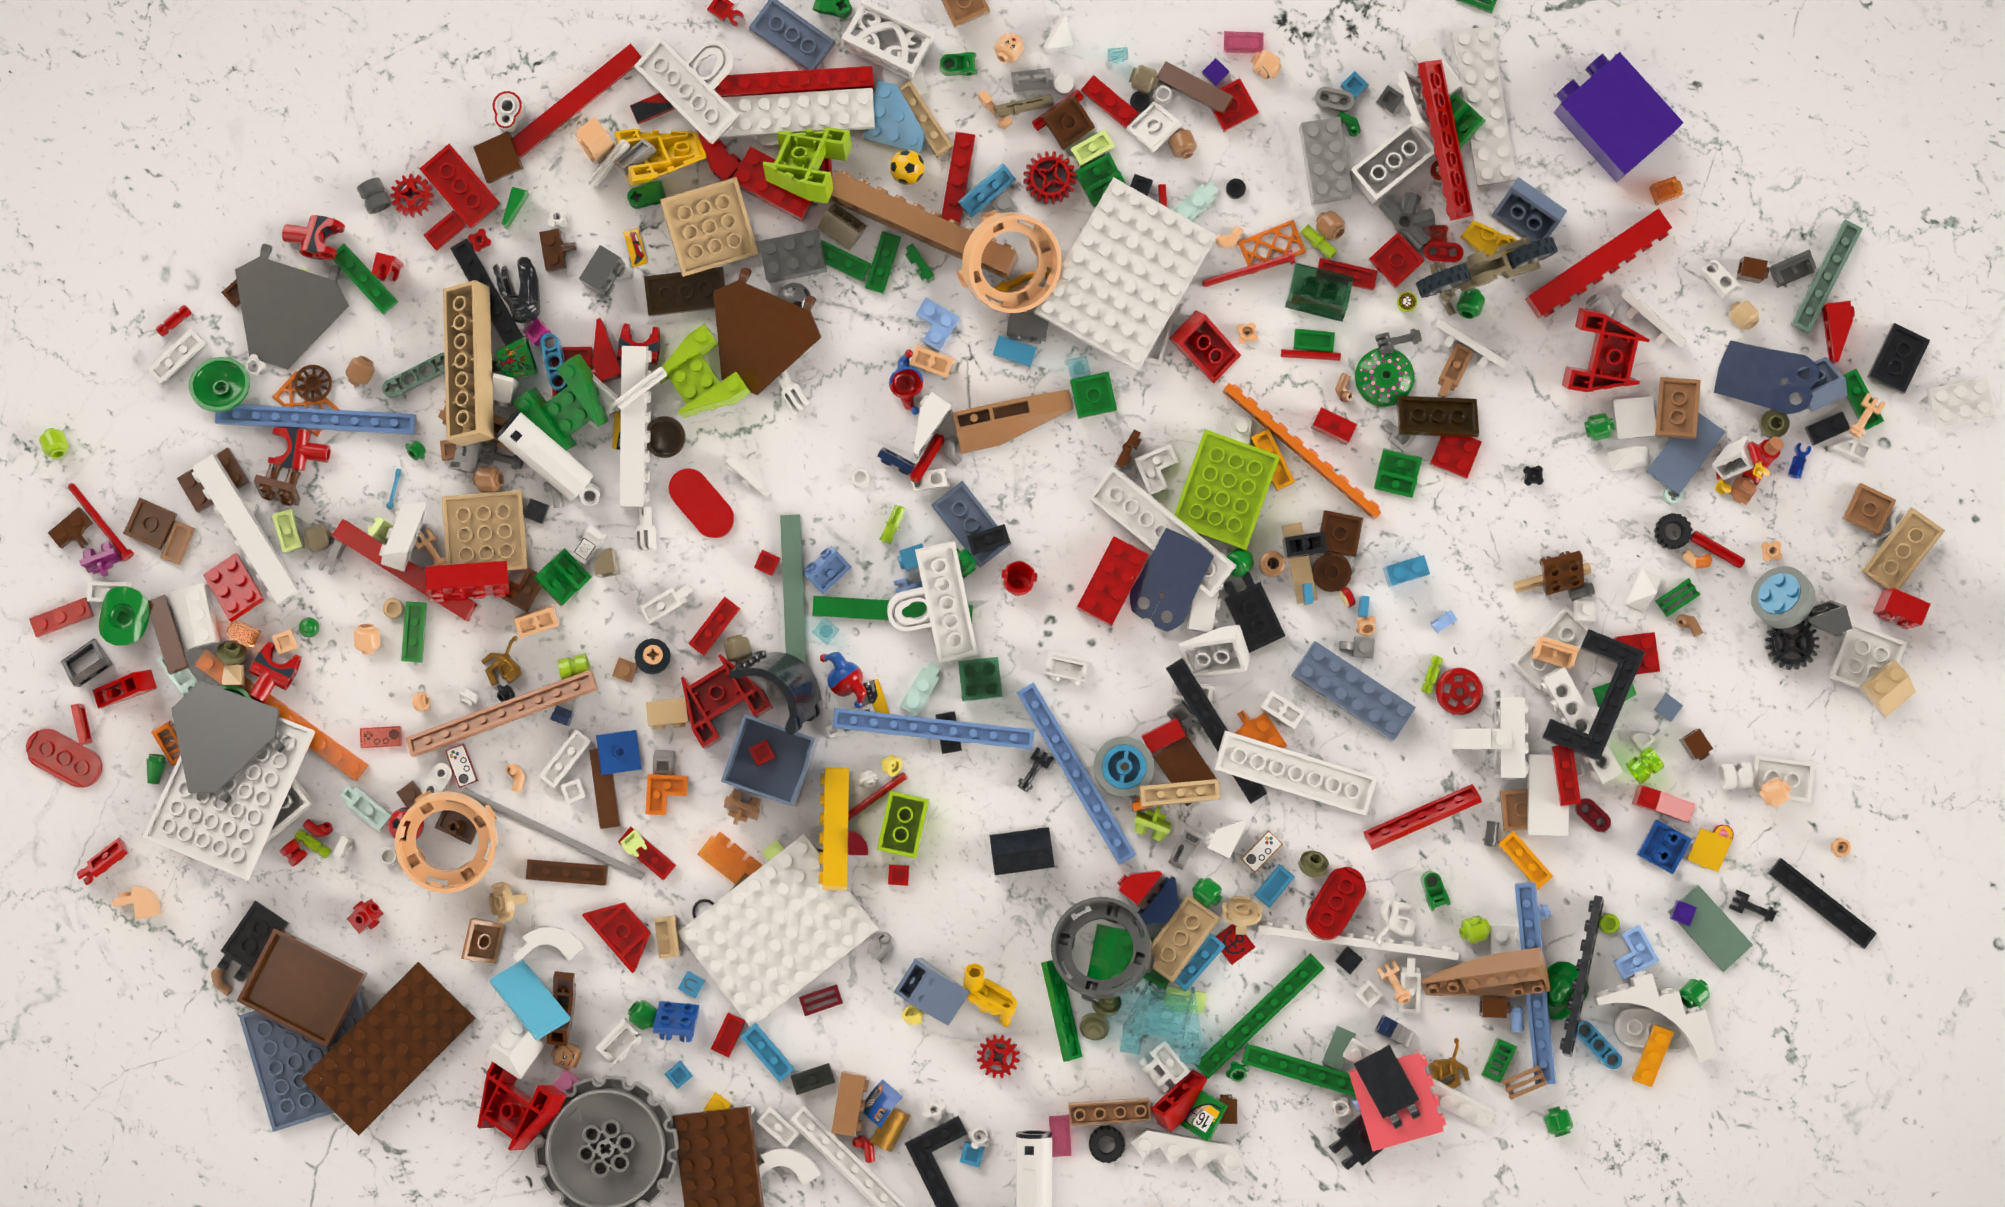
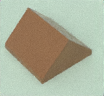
(482, 940)

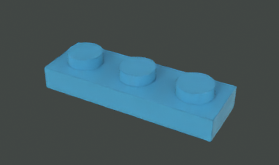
(986, 190)
(1200, 961)
(767, 1052)

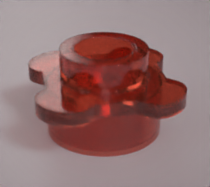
(1442, 229)

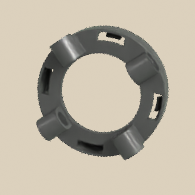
(1064, 939)

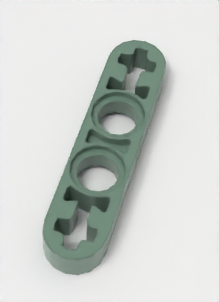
(416, 371)

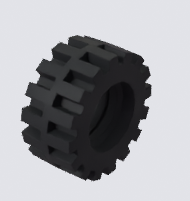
(1681, 522)
(1119, 1144)

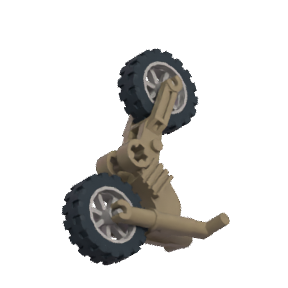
(1484, 269)

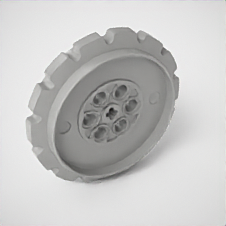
(635, 1117)

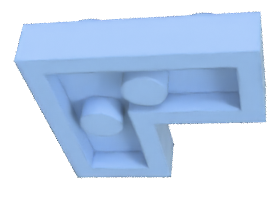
(942, 323)
(1640, 954)

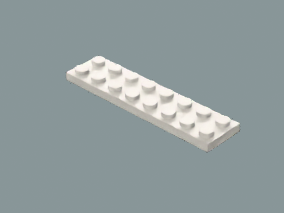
(1483, 92)
(800, 111)
(1149, 519)
(1295, 773)

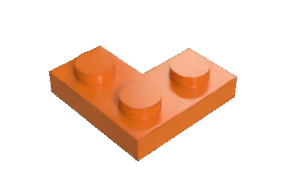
(659, 787)

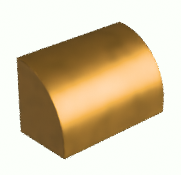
(889, 1133)

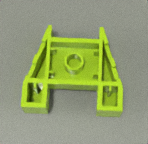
(801, 157)
(696, 379)

